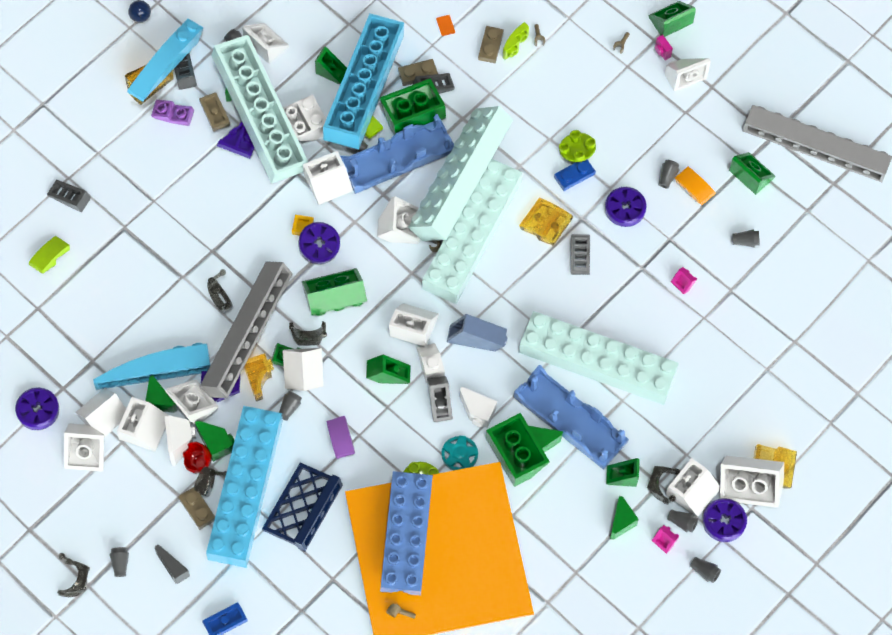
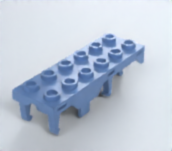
(398, 155)
(564, 412)
(406, 533)

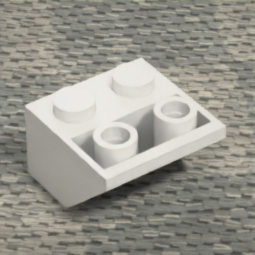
(306, 119)
(327, 177)
(412, 324)
(142, 424)
(693, 488)

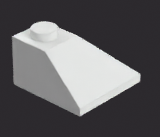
(687, 72)
(395, 221)
(179, 434)
(83, 448)

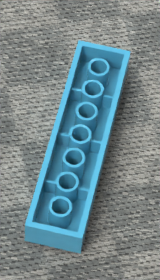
(363, 81)
(244, 487)

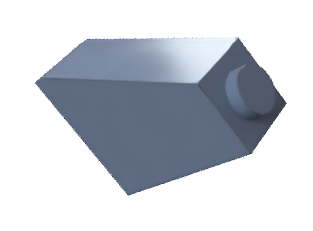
(477, 334)

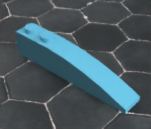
(166, 59)
(162, 365)

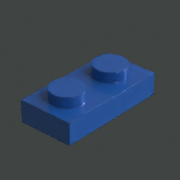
(574, 174)
(225, 620)

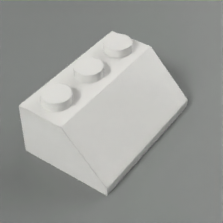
(752, 480)

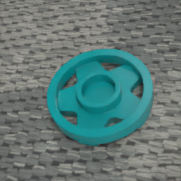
(459, 452)

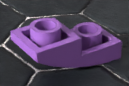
(172, 113)
(340, 437)

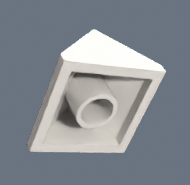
(265, 41)
(303, 369)
(192, 400)
(102, 411)

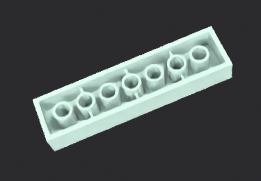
(259, 108)
(460, 173)
(472, 232)
(598, 357)

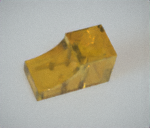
(258, 372)

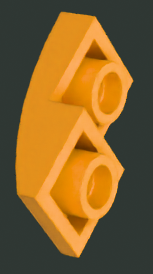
(695, 185)

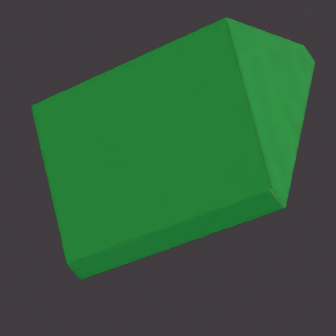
(673, 18)
(751, 172)

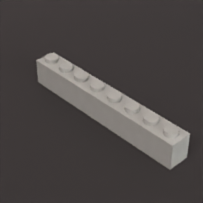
(817, 143)
(246, 330)

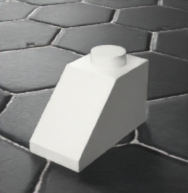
(430, 361)
(478, 407)

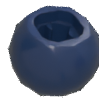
(139, 11)

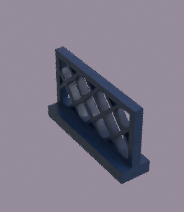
(318, 509)

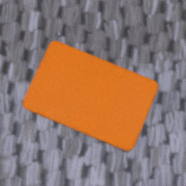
(445, 25)

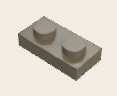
(490, 44)
(409, 72)
(214, 111)
(197, 508)

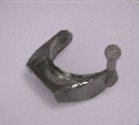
(214, 289)
(307, 338)
(206, 479)
(653, 485)
(81, 581)

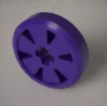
(624, 196)
(328, 236)
(31, 399)
(721, 531)

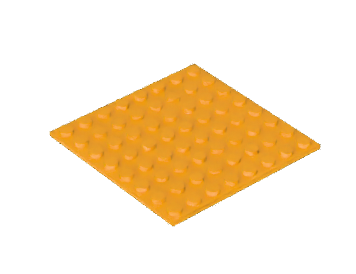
(469, 562)

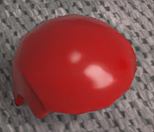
(196, 457)

